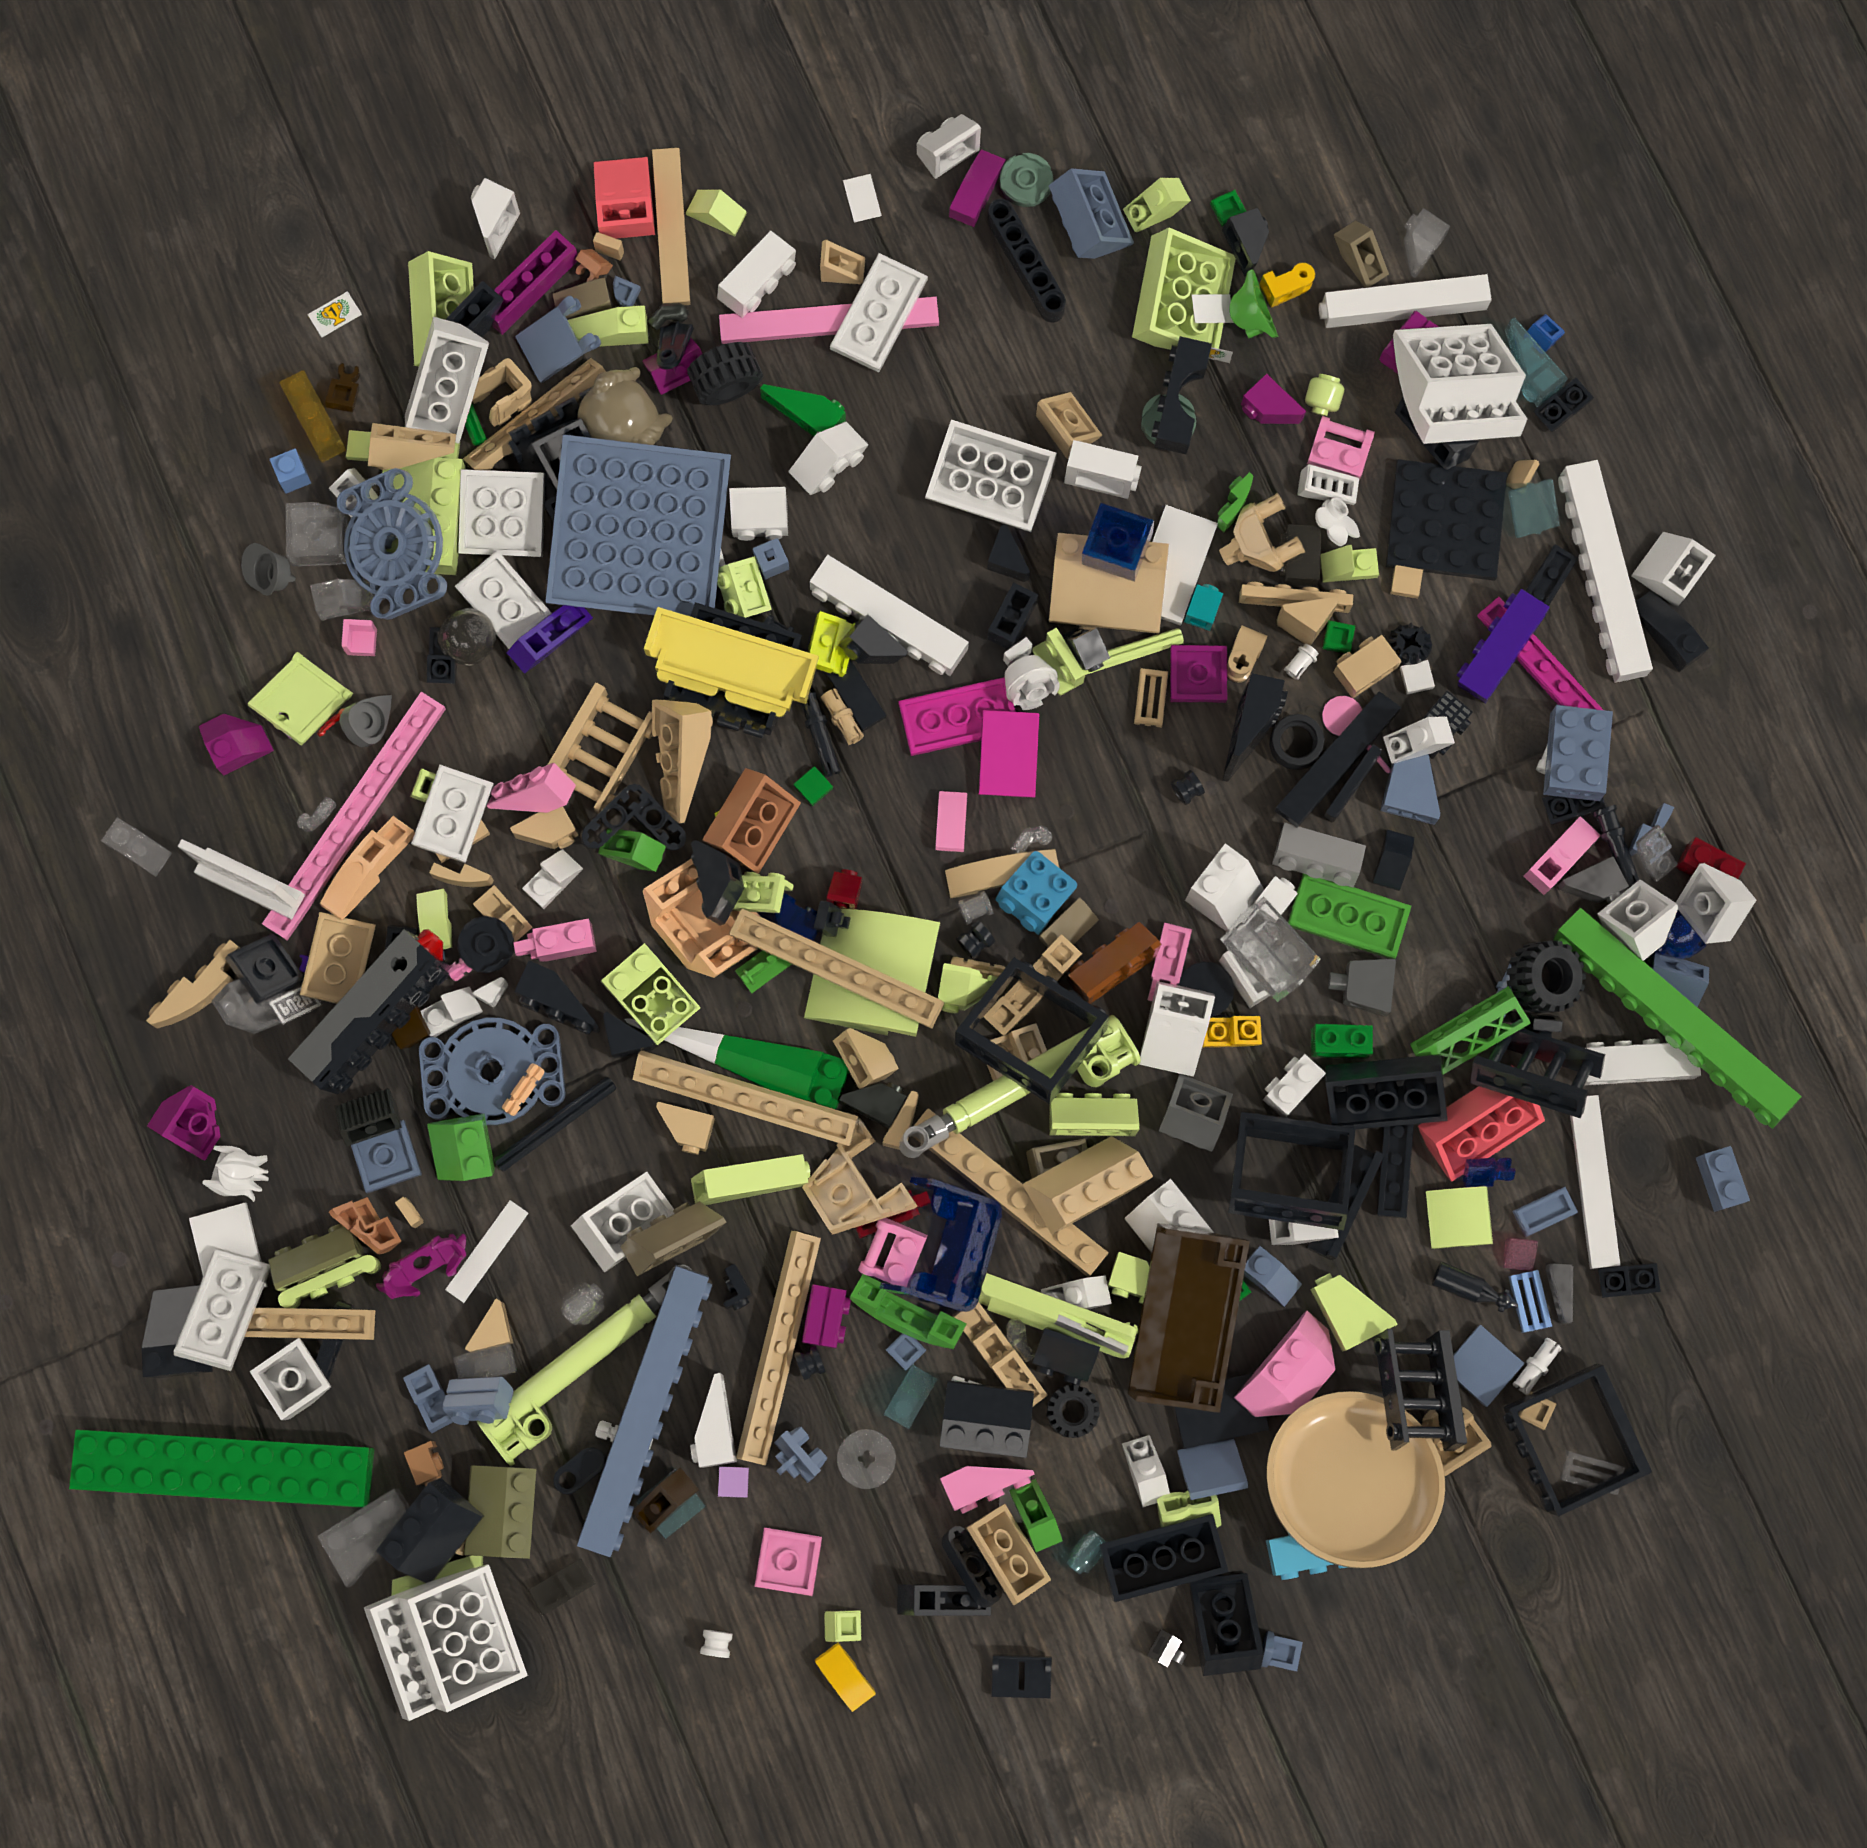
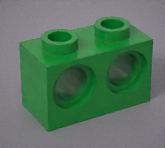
(1342, 1041)

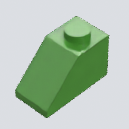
(633, 850)
(1036, 1516)

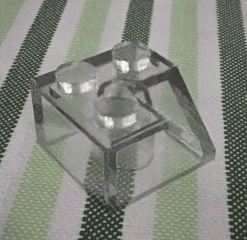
(315, 534)

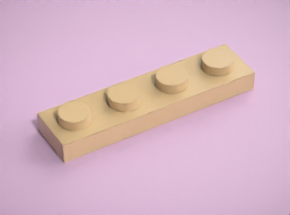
(1282, 594)

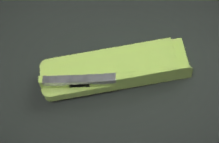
(1057, 1315)

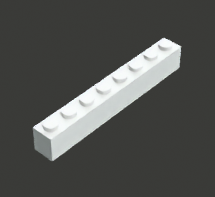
(1605, 571)

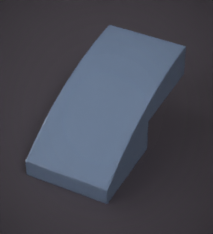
(1661, 817)
(429, 1397)

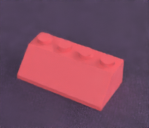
(1478, 1128)

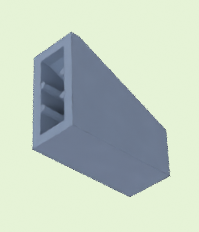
(1412, 791)

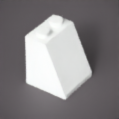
(1225, 888)

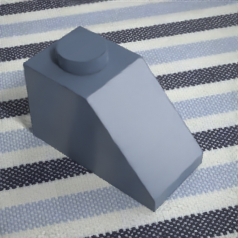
(1271, 1276)

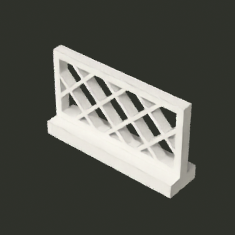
(244, 880)

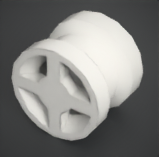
(716, 1643)

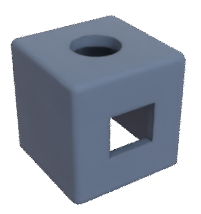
(775, 566)

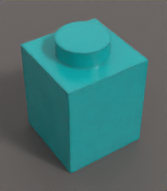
(1203, 606)

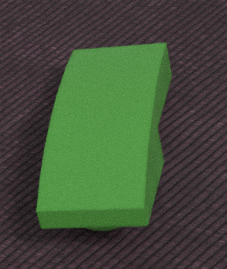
(1237, 496)

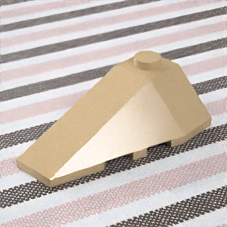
(683, 742)

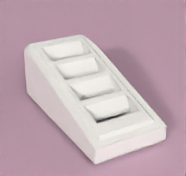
(1319, 474)

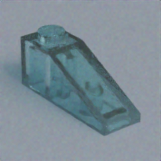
(1542, 374)

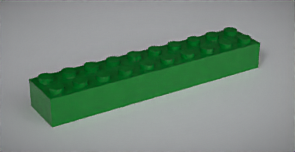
(221, 1468)

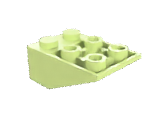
(650, 994)

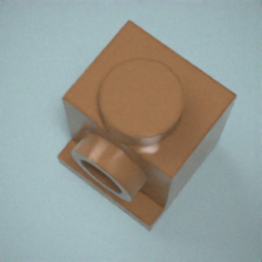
(424, 1463)

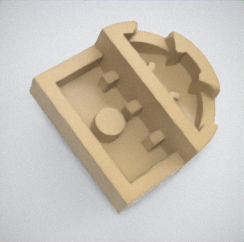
(1476, 1442)

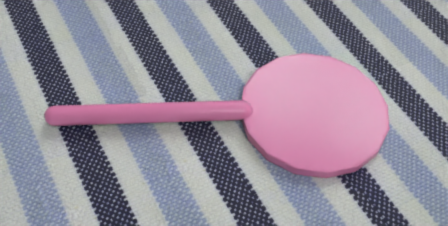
(1339, 714)

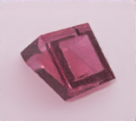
(1520, 1254)

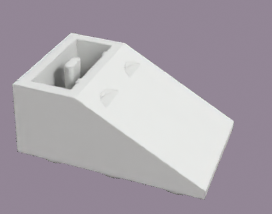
(1176, 1028)

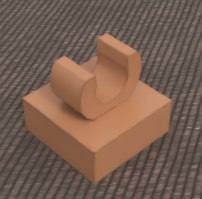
(593, 262)

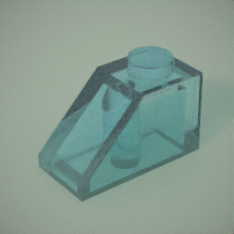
(910, 1397)

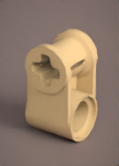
(1245, 651)

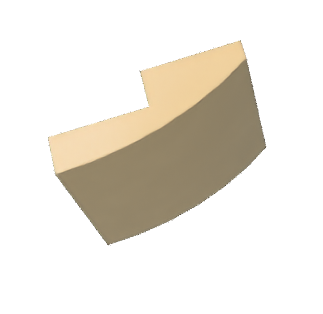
(1023, 1043)

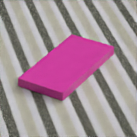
(951, 715)

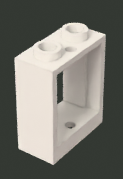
(1102, 469)

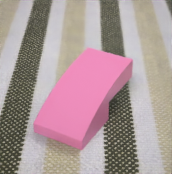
(951, 821)

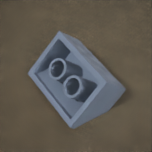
(1090, 213)

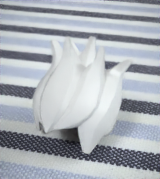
(236, 1173)

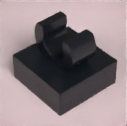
(830, 918)
(1545, 1024)

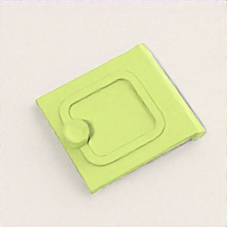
(303, 695)

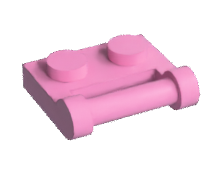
(1340, 456)
(901, 1257)

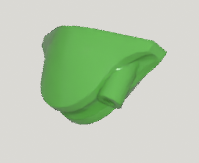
(1250, 309)

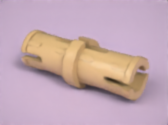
(842, 716)

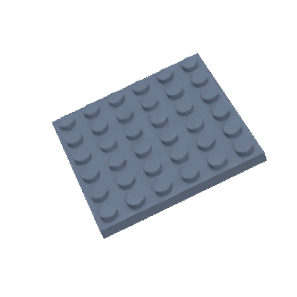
(636, 526)

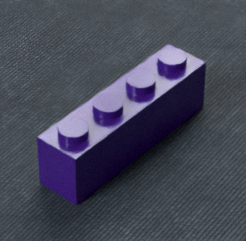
(1502, 646)

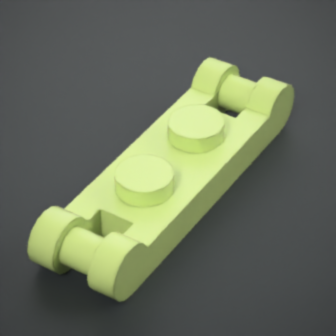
(339, 1276)

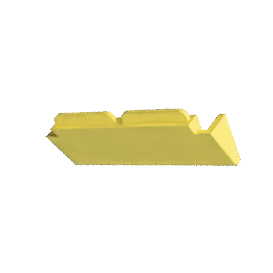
(718, 658)

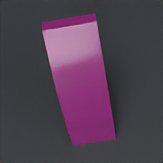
(976, 188)

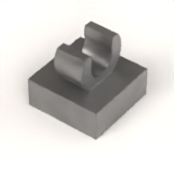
(1166, 1649)

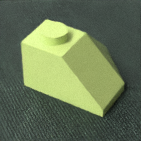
(962, 987)

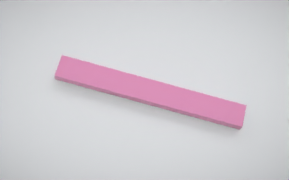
(808, 322)

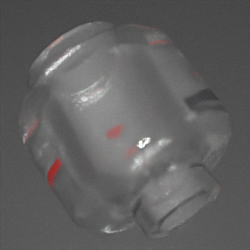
(583, 1303)

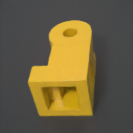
(1287, 285)

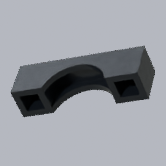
(1189, 364)

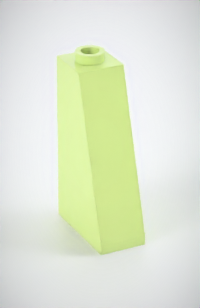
(750, 1179)

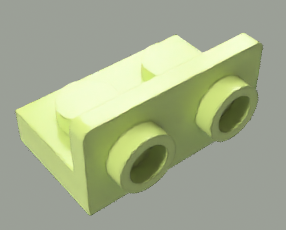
(743, 588)
(1060, 658)
(762, 892)

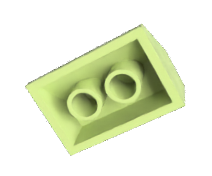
(1094, 1115)

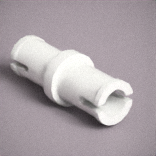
(1537, 1366)

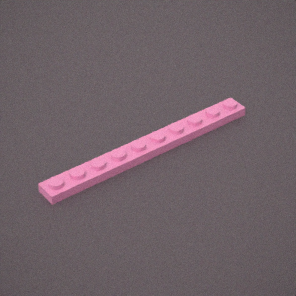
(359, 809)

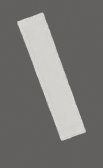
(486, 1251)

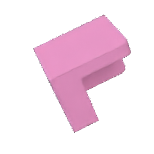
(359, 637)

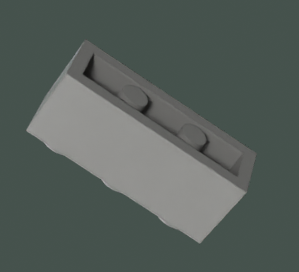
(1319, 855)

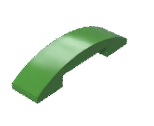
(905, 1316)

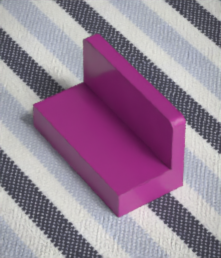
(671, 378)

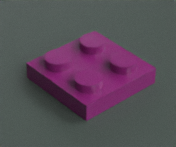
(1198, 673)

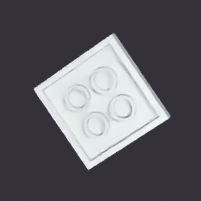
(501, 513)

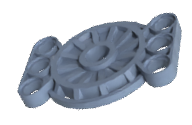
(373, 532)
(464, 1068)

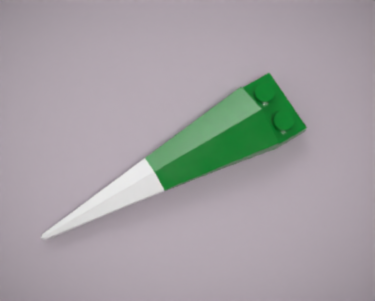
(777, 1067)

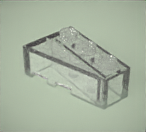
(355, 1539)

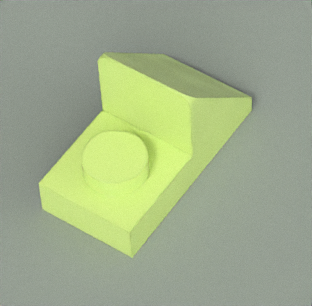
(1349, 564)

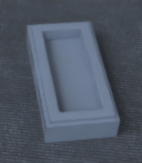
(1545, 1211)

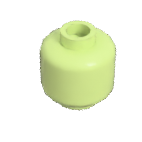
(1324, 394)

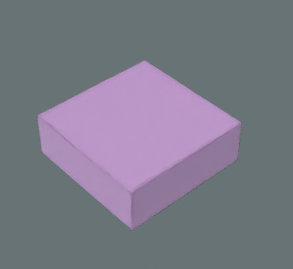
(733, 1482)

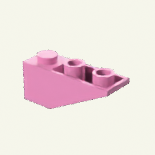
(536, 791)
(1562, 855)
(974, 1483)

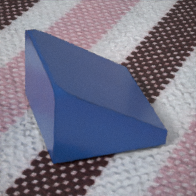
(1545, 332)

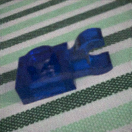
(1485, 1170)

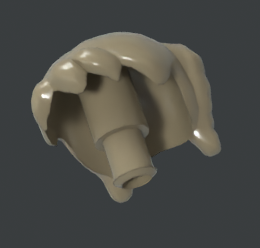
(622, 410)

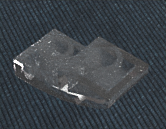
(1655, 853)

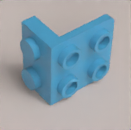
(1035, 892)

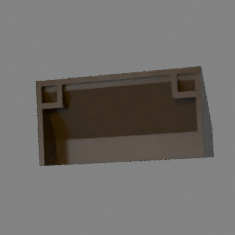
(1188, 1318)

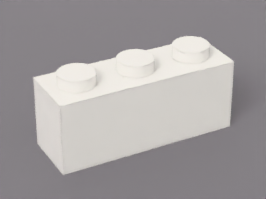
(757, 274)

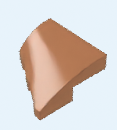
(366, 1225)

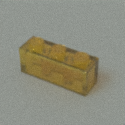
(312, 416)

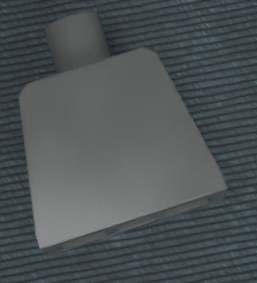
(1366, 985)

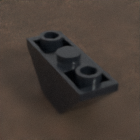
(718, 881)

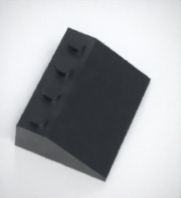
(1255, 714)

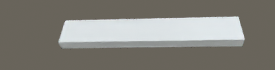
(1595, 1186)

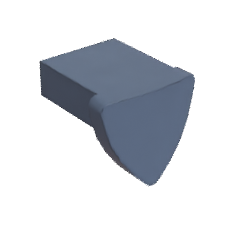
(1281, 1652)

